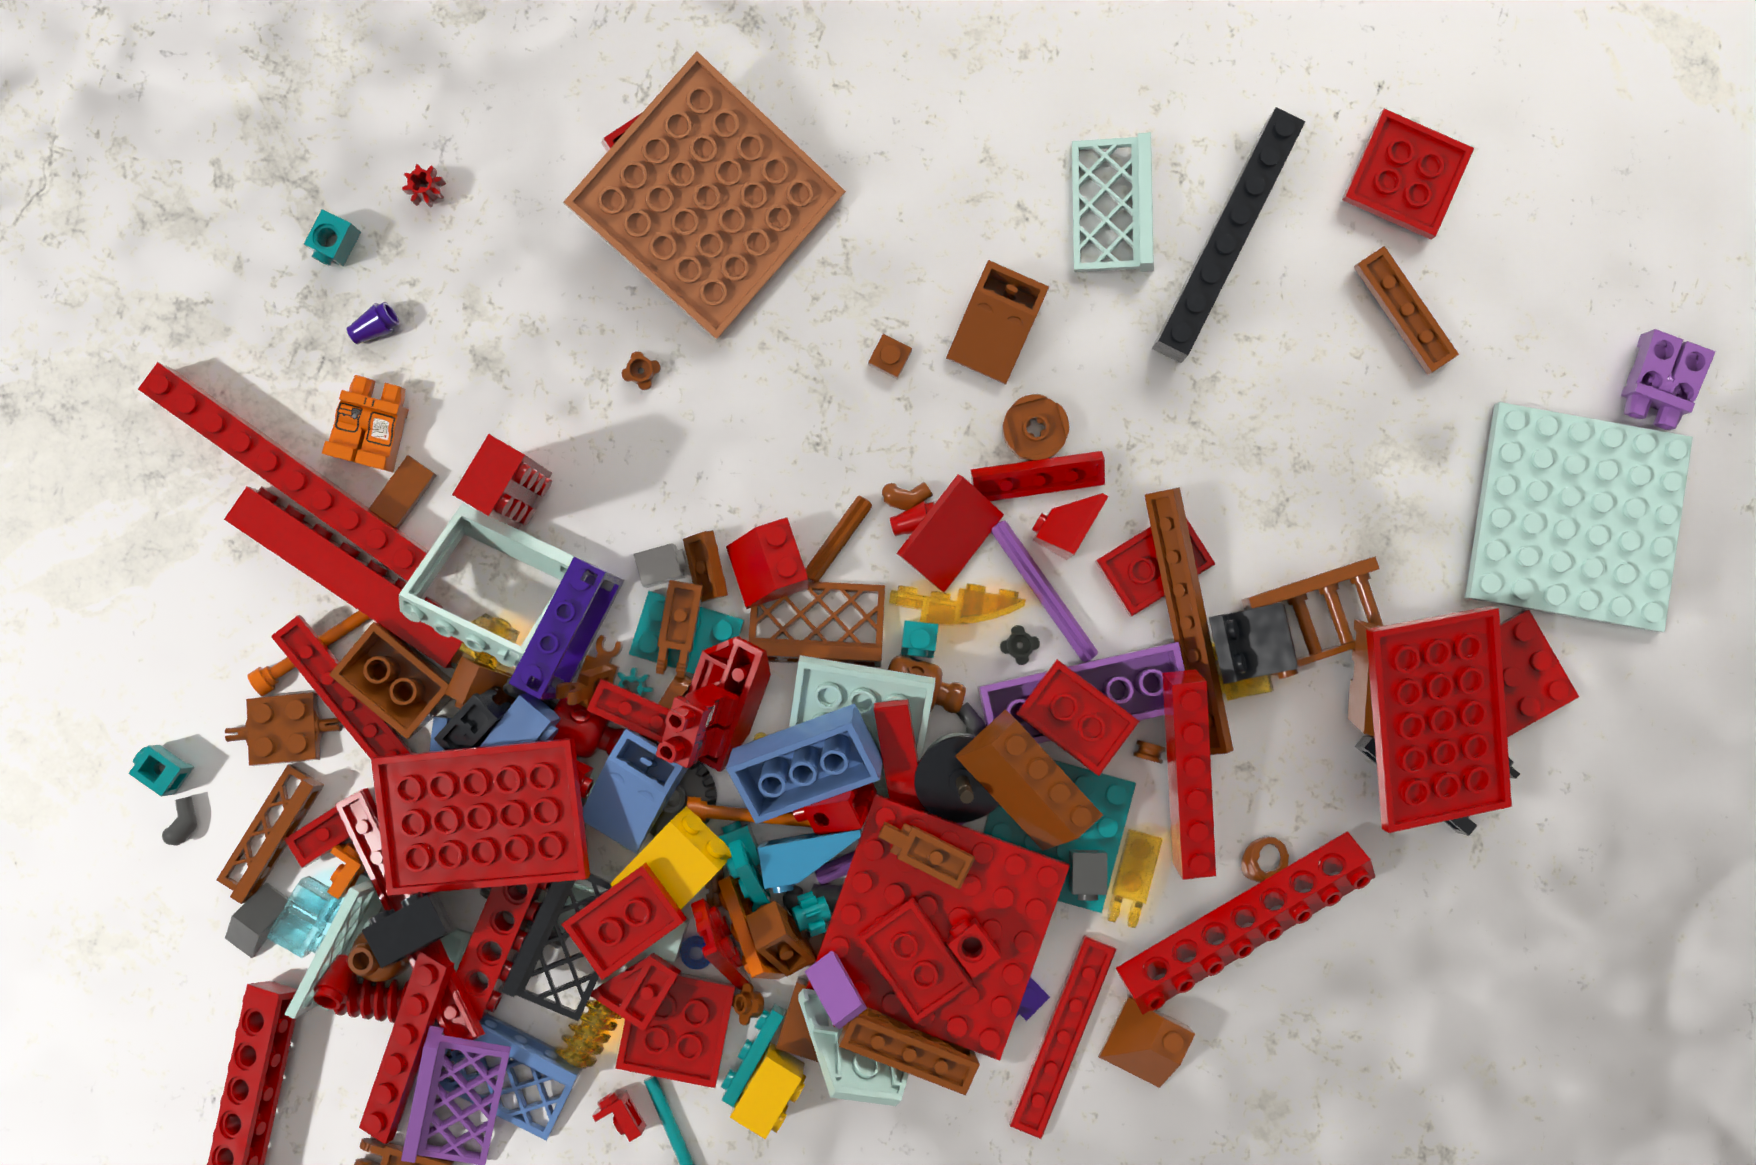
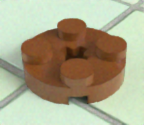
(1046, 412)

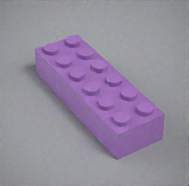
(1128, 679)

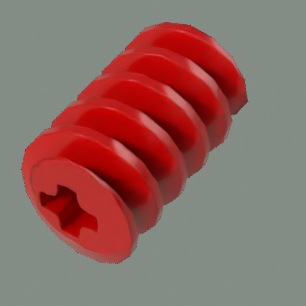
(373, 1000)

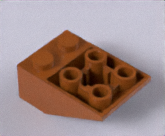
(997, 322)

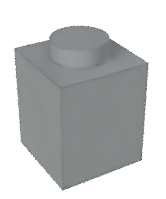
(660, 565)

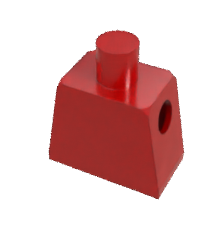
(839, 812)

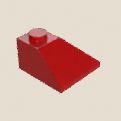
(1067, 525)

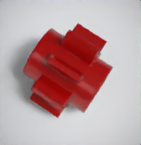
(421, 176)

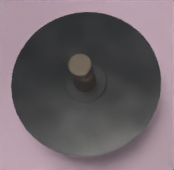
(947, 786)

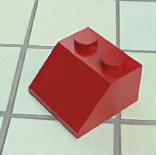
(767, 563)

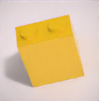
(682, 857)

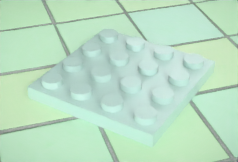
(831, 685)

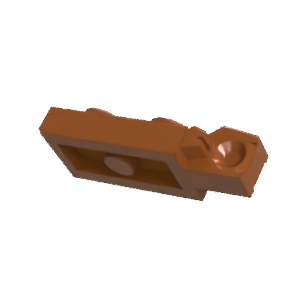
(928, 853)

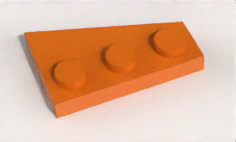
(738, 909)

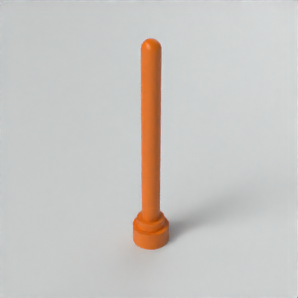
(264, 679)
(705, 811)

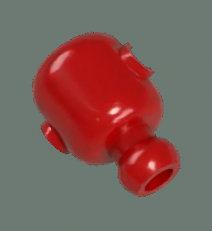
(587, 729)

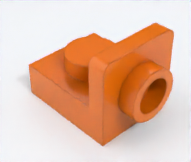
(348, 874)

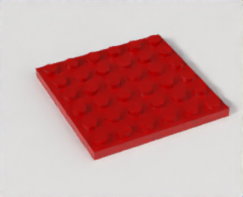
(1005, 890)

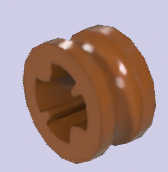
(1149, 751)

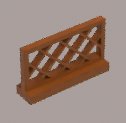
(847, 652)

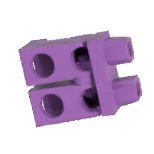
(1665, 378)

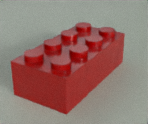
(503, 483)

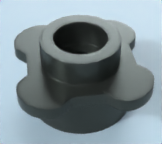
(1010, 645)

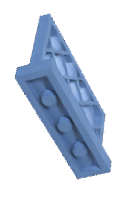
(532, 1053)

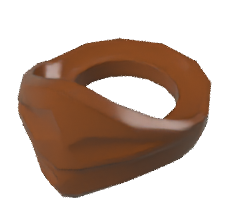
(1249, 864)

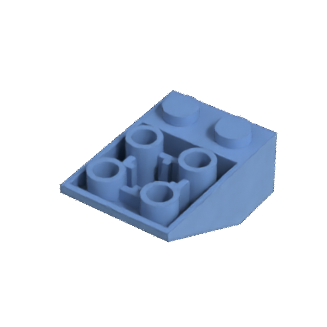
(631, 791)

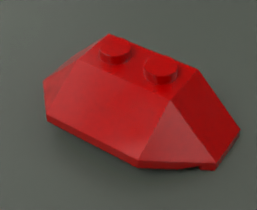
(742, 671)

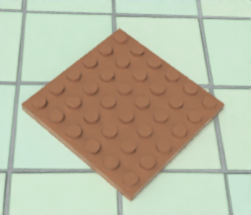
(704, 195)

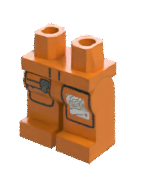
(366, 427)

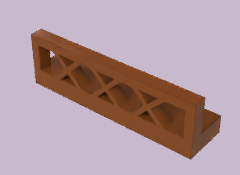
(274, 845)
(910, 1050)

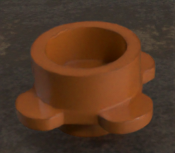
(636, 362)
(748, 1004)

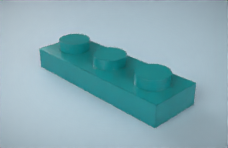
(751, 1054)

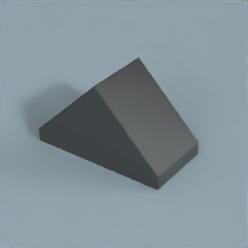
(254, 919)

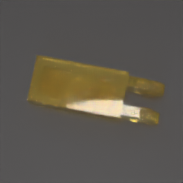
(1134, 874)

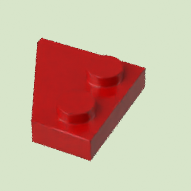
(638, 990)

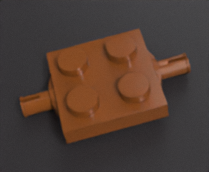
(283, 729)

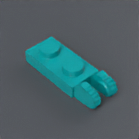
(750, 879)

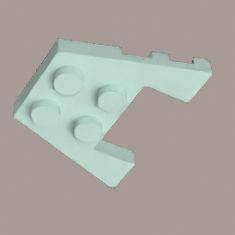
(845, 1072)

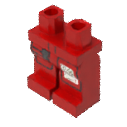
(698, 725)

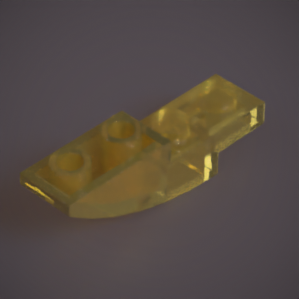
(971, 605)

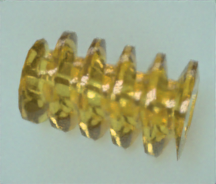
(588, 1035)

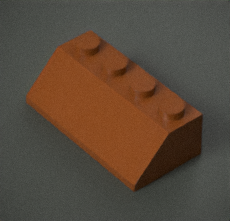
(1028, 783)

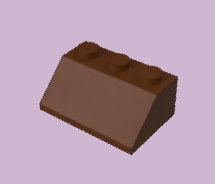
(393, 680)

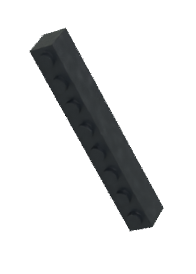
(1228, 235)

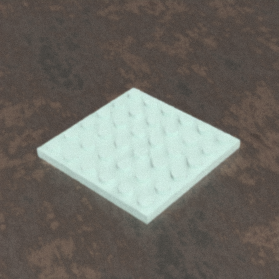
(1579, 517)

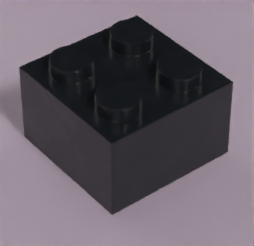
(408, 930)

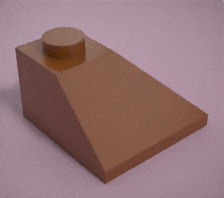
(1147, 1043)

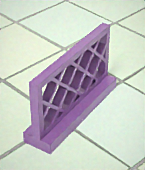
(428, 1087)

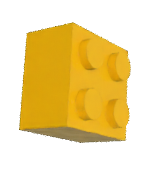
(768, 1090)

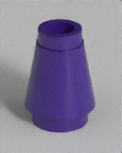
(373, 323)

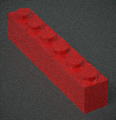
(1189, 773)

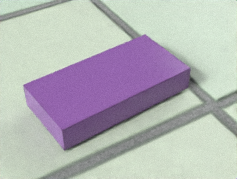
(835, 990)

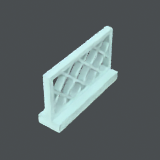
(1141, 203)
(352, 917)

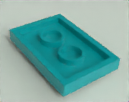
(710, 630)

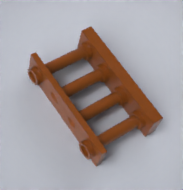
(1327, 585)

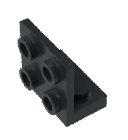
(1253, 643)

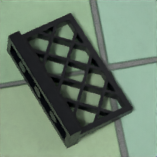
(538, 938)

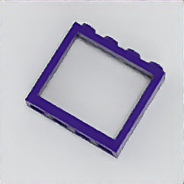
(566, 629)

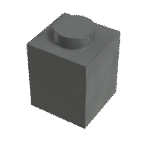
(1088, 873)

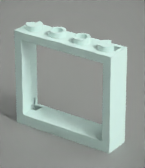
(496, 535)

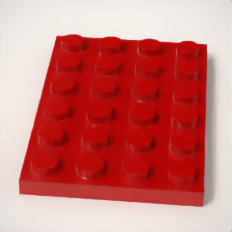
(1439, 718)
(481, 817)

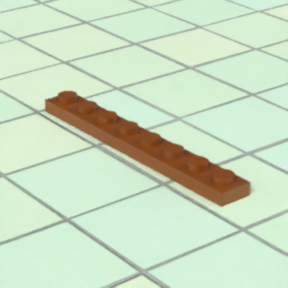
(1186, 604)

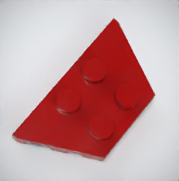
(719, 945)

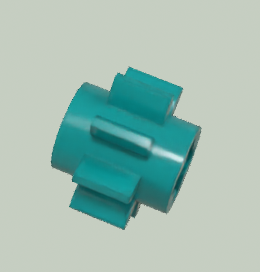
(642, 689)
(811, 913)

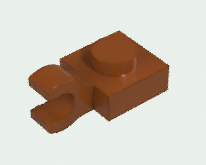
(583, 691)

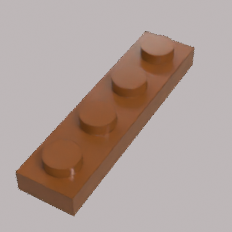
(1406, 310)

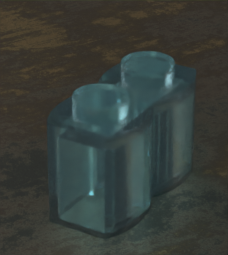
(305, 917)

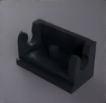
(472, 722)

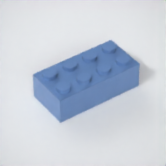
(805, 764)

